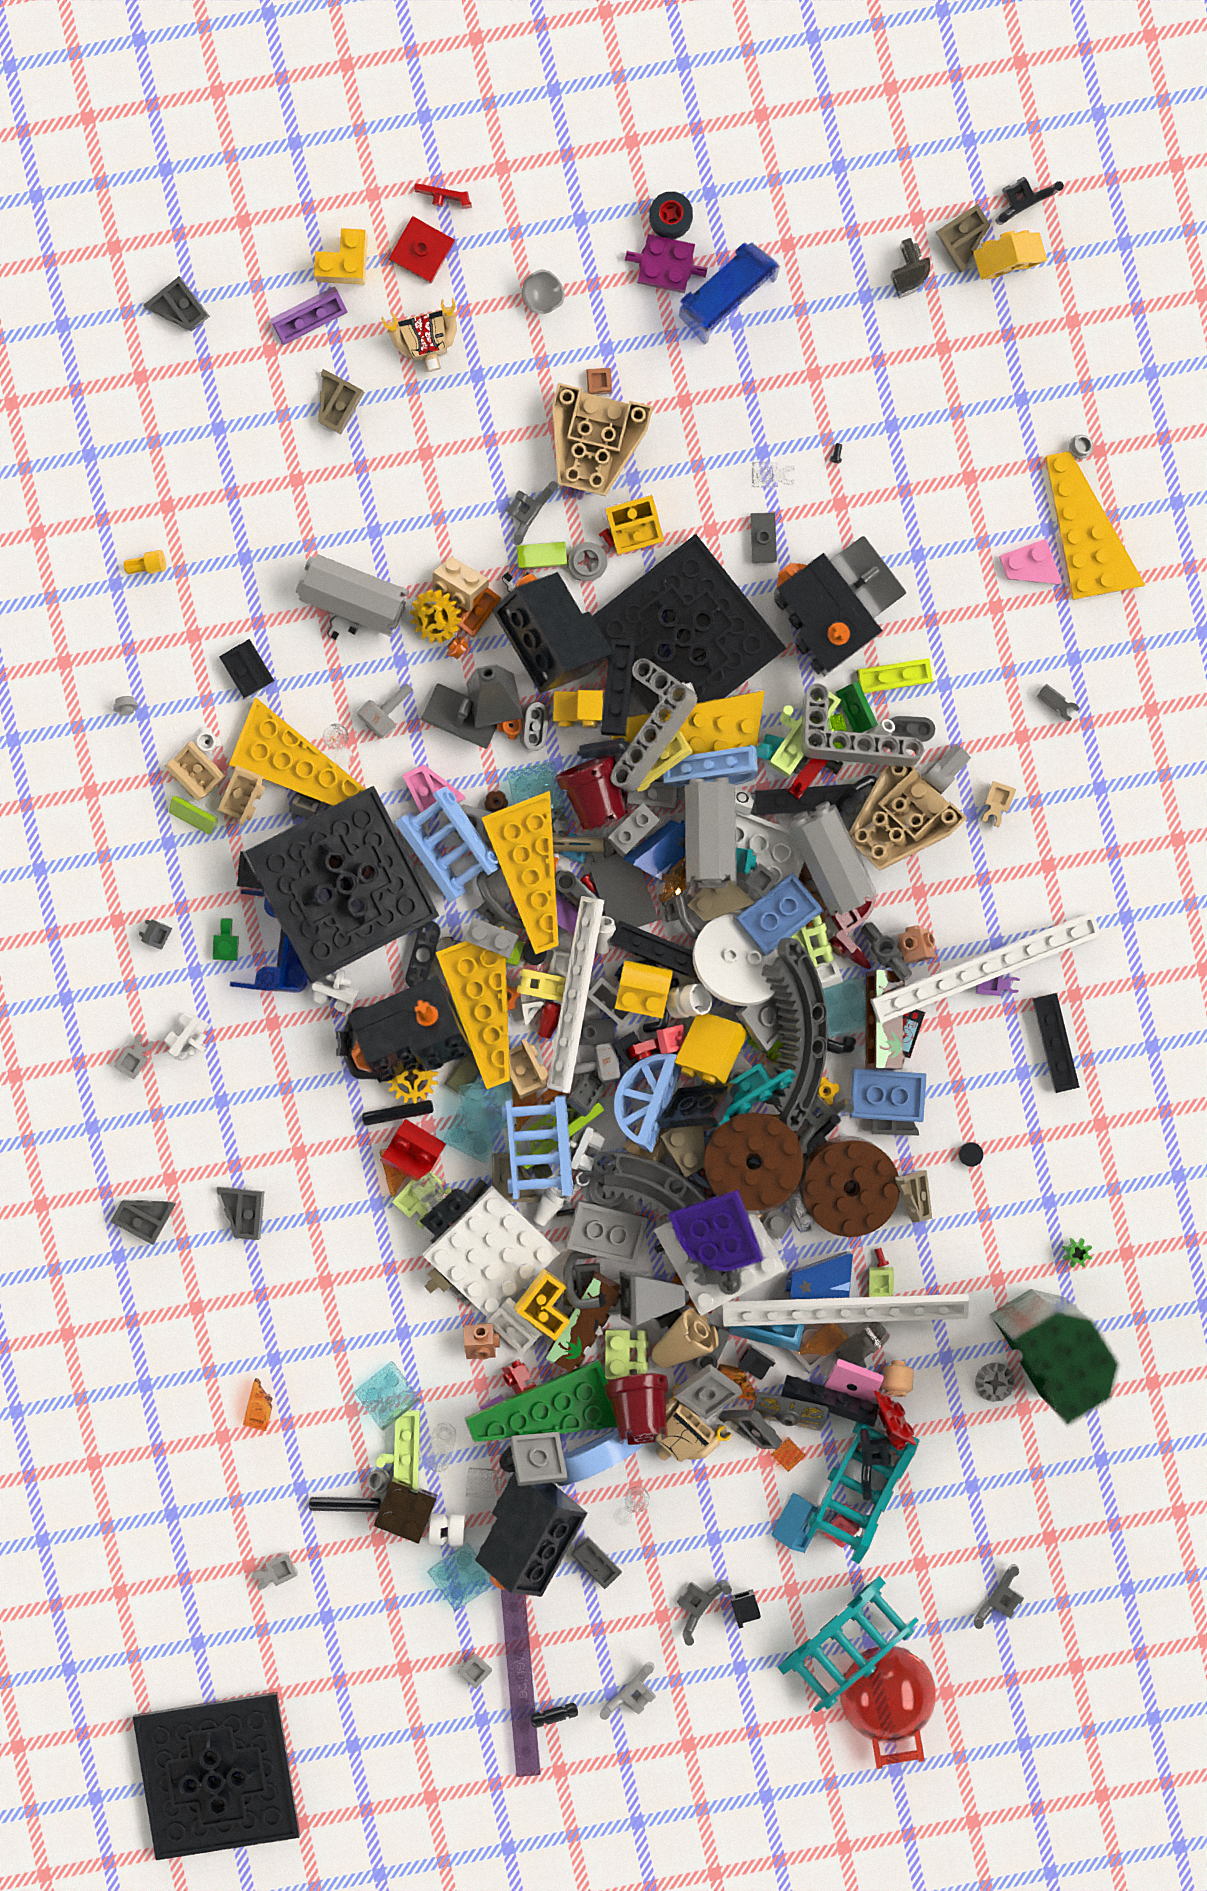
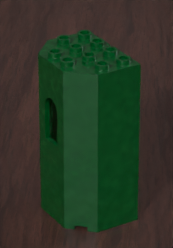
(1059, 1352)

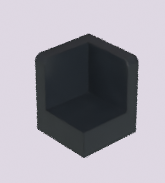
(624, 1044)
(755, 1362)
(745, 1607)

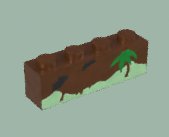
(883, 1039)
(580, 1332)

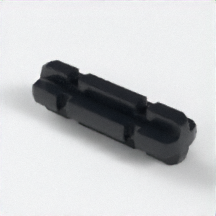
(554, 1715)

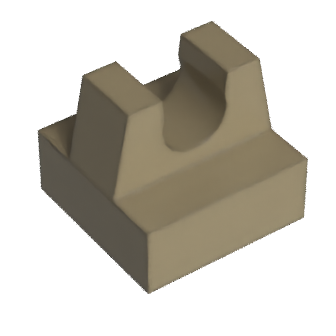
(437, 1280)

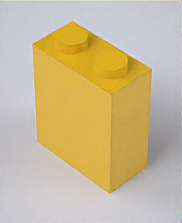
(711, 1048)

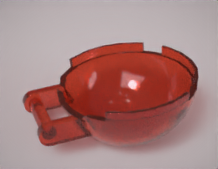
(891, 1702)

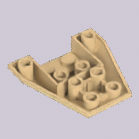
(594, 437)
(902, 817)

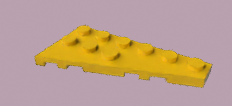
(1090, 545)
(714, 723)
(288, 759)
(526, 856)
(480, 996)

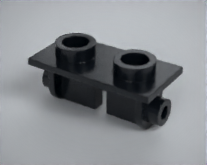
(445, 1211)

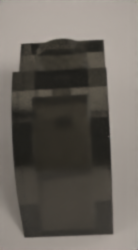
(913, 275)
(866, 1340)

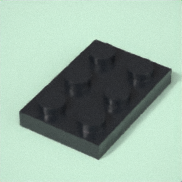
(698, 1105)

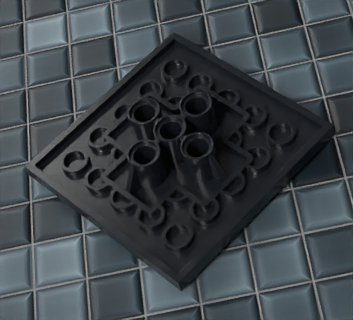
(691, 585)
(296, 867)
(246, 1739)

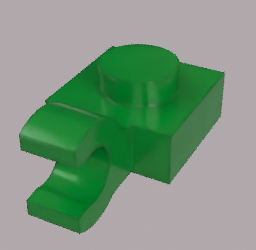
(225, 945)

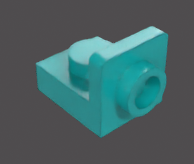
(769, 747)
(745, 860)

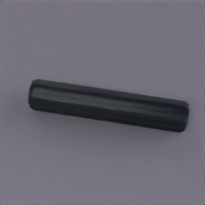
(603, 748)
(397, 1112)
(344, 1504)

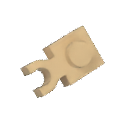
(999, 799)

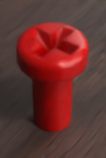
(607, 537)
(586, 879)
(881, 1259)

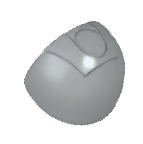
(543, 292)

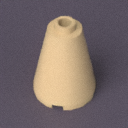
(685, 1340)

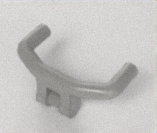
(626, 1694)

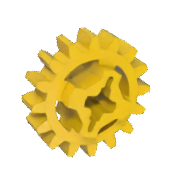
(433, 616)
(414, 1092)

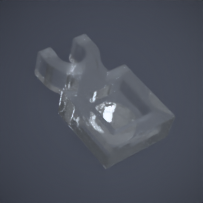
(767, 474)

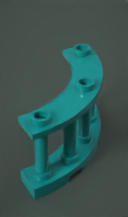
(880, 1499)
(833, 1630)

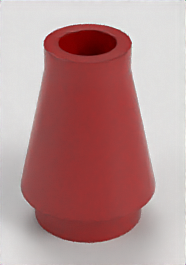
(549, 1019)

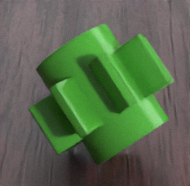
(1083, 1254)

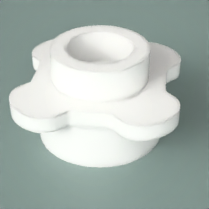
(207, 735)

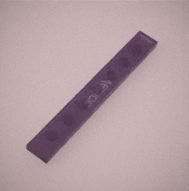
(520, 1683)

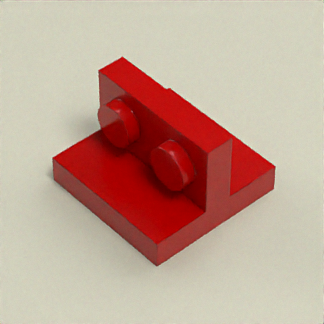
(413, 1151)

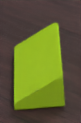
(542, 555)
(193, 815)

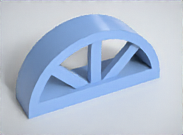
(735, 764)
(658, 1101)
(596, 1457)

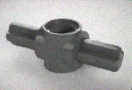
(892, 959)

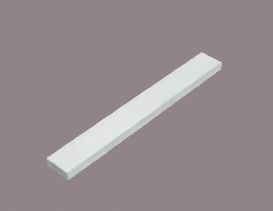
(575, 994)

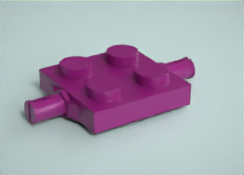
(666, 263)

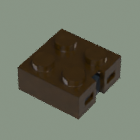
(405, 1510)

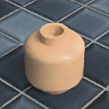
(897, 1379)

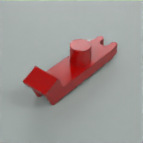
(441, 193)
(806, 776)

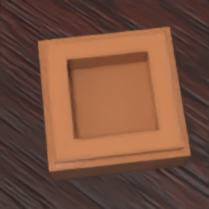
(599, 381)

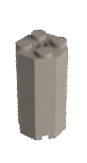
(352, 594)
(710, 833)
(832, 858)

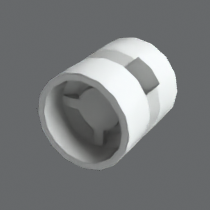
(688, 1001)
(455, 1533)

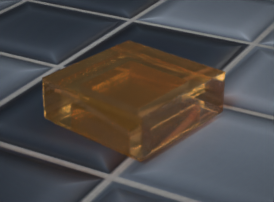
(788, 1454)

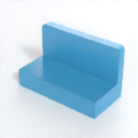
(792, 1524)

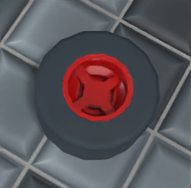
(675, 207)

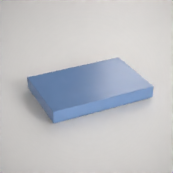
(779, 914)
(888, 1095)

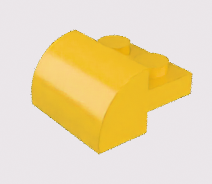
(634, 524)
(643, 989)

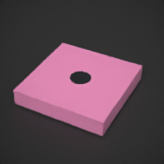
(854, 1380)

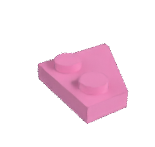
(1031, 564)
(423, 783)

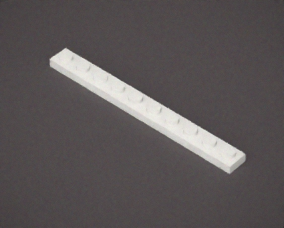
(985, 967)
(845, 1310)

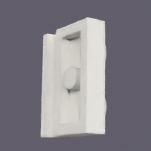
(514, 1327)

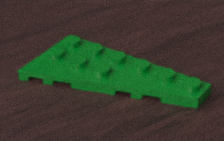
(559, 1405)

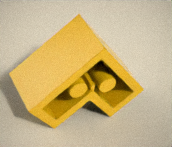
(1009, 253)
(349, 264)
(578, 707)
(538, 1307)

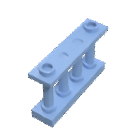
(430, 856)
(558, 1133)

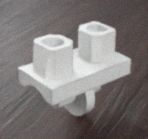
(336, 987)
(190, 1038)
(590, 1138)

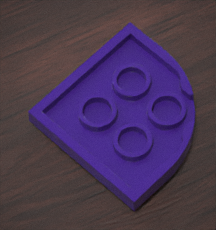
(717, 1233)

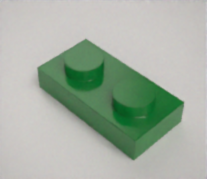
(856, 708)

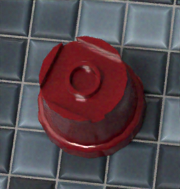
(593, 792)
(639, 1407)

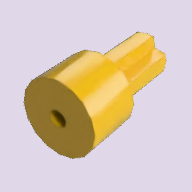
(151, 562)

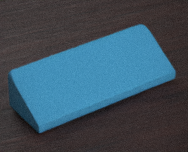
(782, 1336)

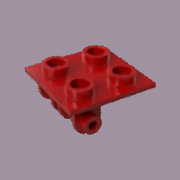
(893, 1420)

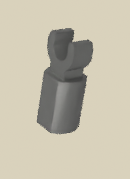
(1056, 701)

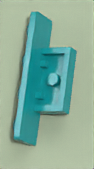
(755, 1086)

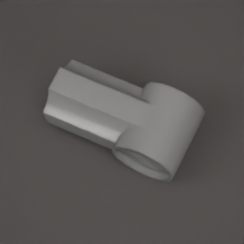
(944, 772)

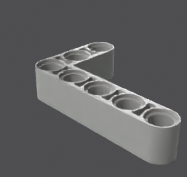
(654, 725)
(850, 740)

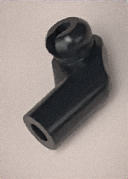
(840, 1048)

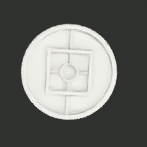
(731, 963)

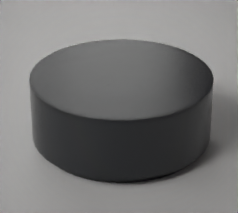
(970, 1154)

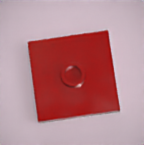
(421, 249)

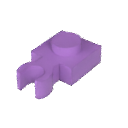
(995, 986)

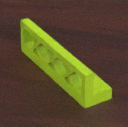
(574, 1124)

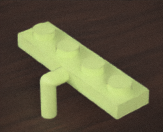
(789, 752)
(405, 1449)

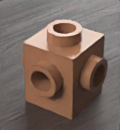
(916, 944)
(480, 1341)

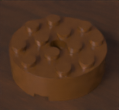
(761, 1139)
(866, 1204)

